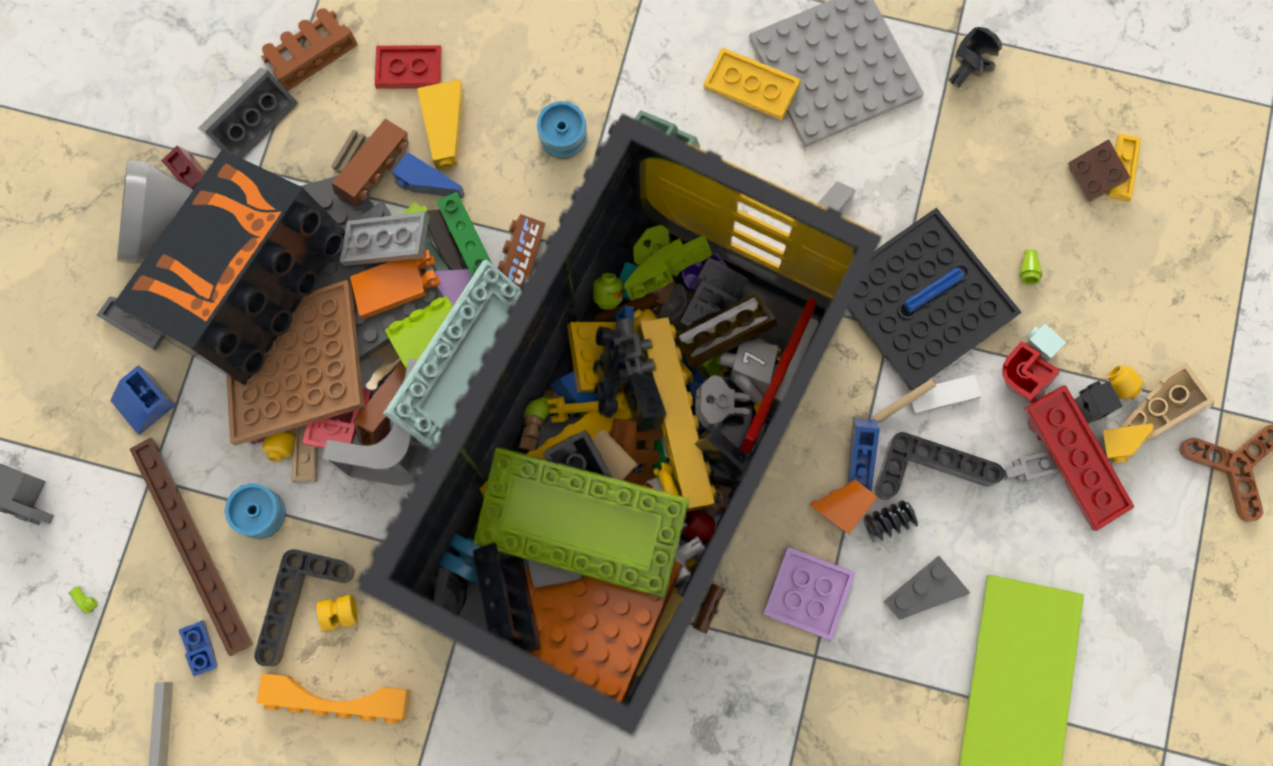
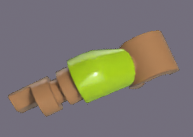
(534, 416)

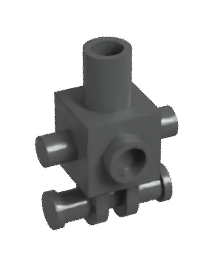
(635, 347)

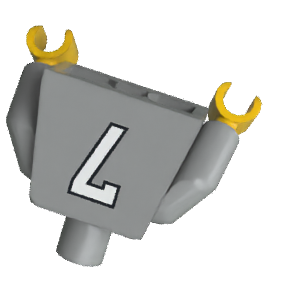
(752, 367)

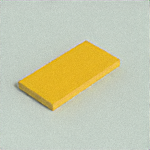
(752, 83)

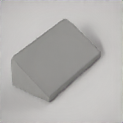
(837, 196)

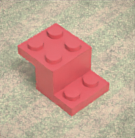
(336, 428)

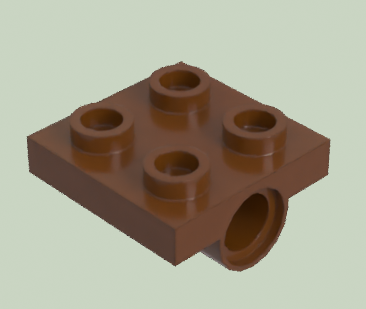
(1099, 170)

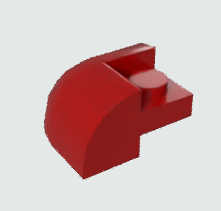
(1028, 373)

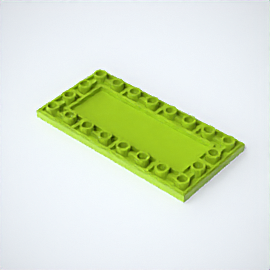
(582, 521)
(1021, 675)

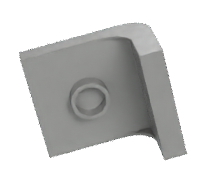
(387, 462)

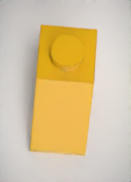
(1125, 441)

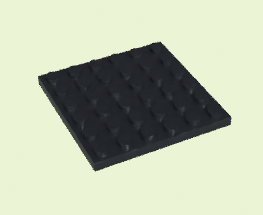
(945, 327)

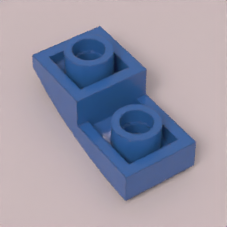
(199, 648)

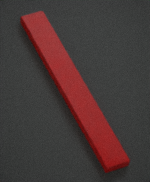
(778, 376)

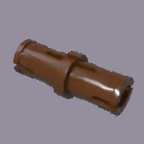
(709, 608)

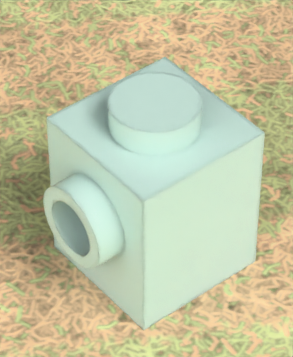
(1045, 341)

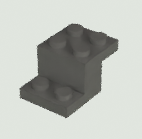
(19, 495)

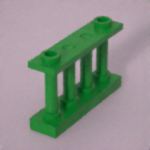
(463, 232)

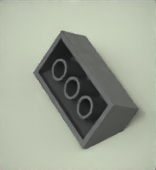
(248, 114)

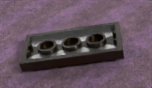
(725, 330)

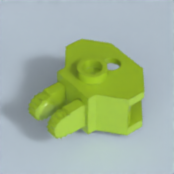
(656, 238)

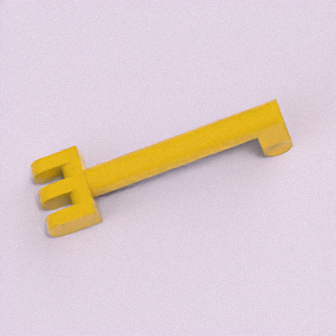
(562, 408)

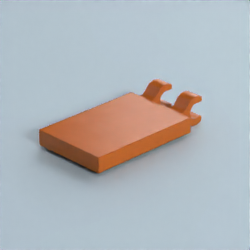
(393, 284)

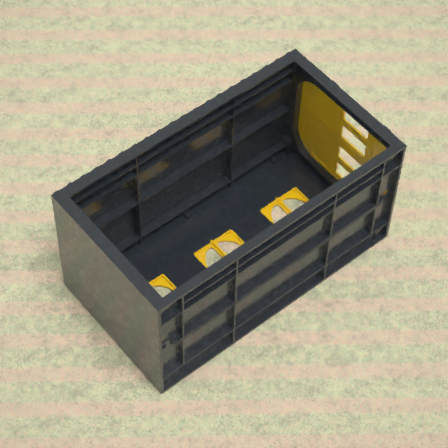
(633, 185)

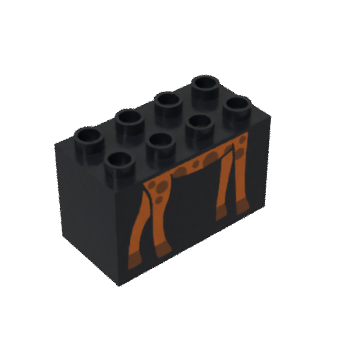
(233, 266)

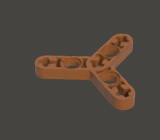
(1225, 465)

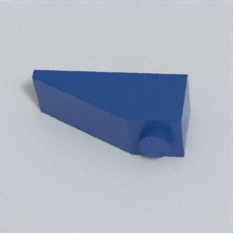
(424, 179)
(863, 451)

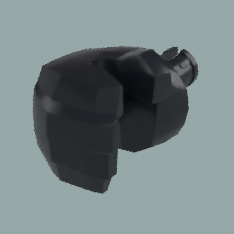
(969, 53)

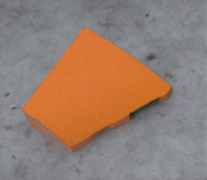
(845, 505)

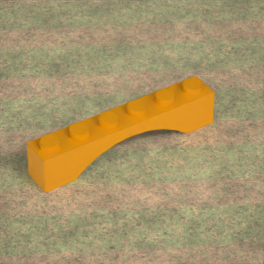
(286, 692)

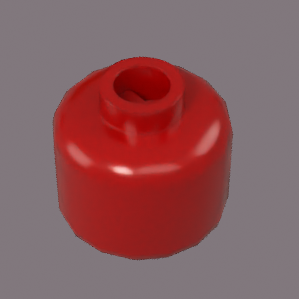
(701, 526)

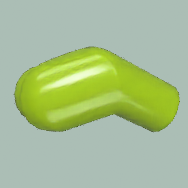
(85, 604)

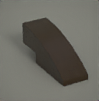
(443, 239)

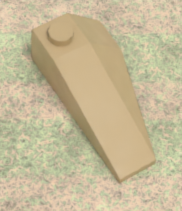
(1172, 402)

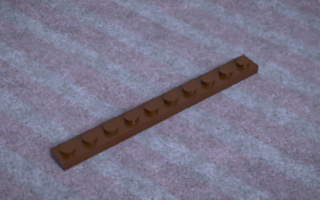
(191, 547)

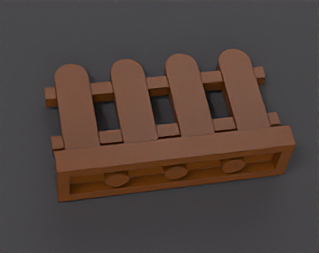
(313, 58)
(626, 436)

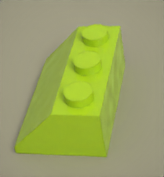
(415, 332)

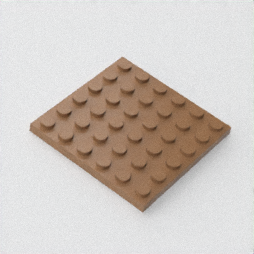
(306, 372)

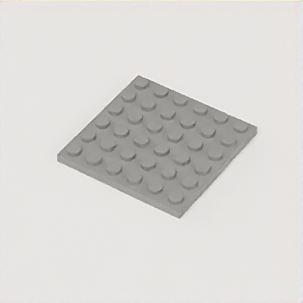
(844, 64)

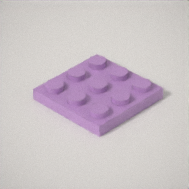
(809, 593)

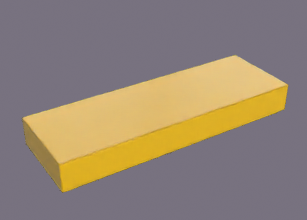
(1128, 151)

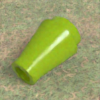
(1030, 269)

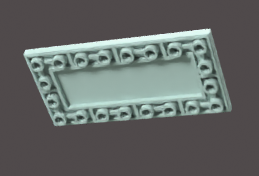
(452, 355)

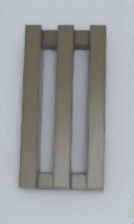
(345, 149)

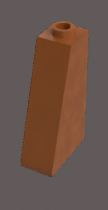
(371, 423)

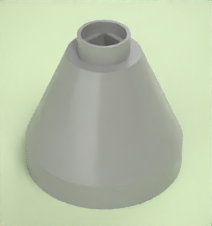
(147, 209)

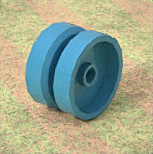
(562, 129)
(255, 498)
(463, 564)

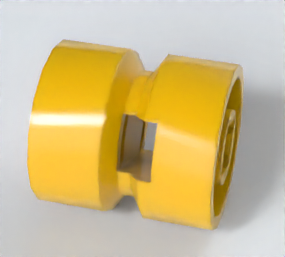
(336, 613)

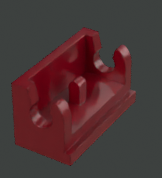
(184, 166)

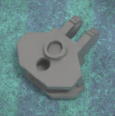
(720, 401)

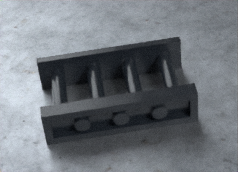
(506, 598)

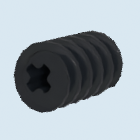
(890, 519)

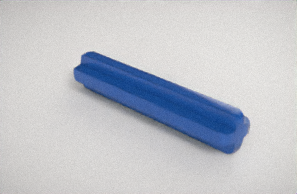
(933, 290)

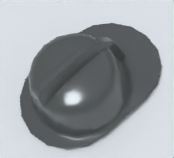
(675, 306)

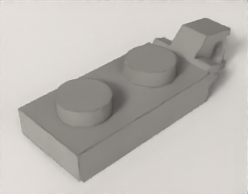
(1031, 467)

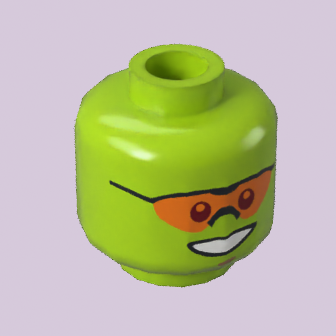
(608, 291)

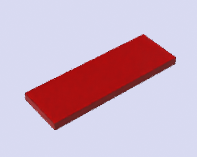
(1079, 457)

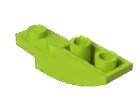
(657, 269)

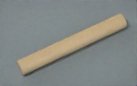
(904, 401)

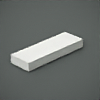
(947, 394)

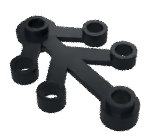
(607, 371)

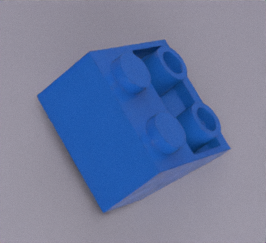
(141, 399)

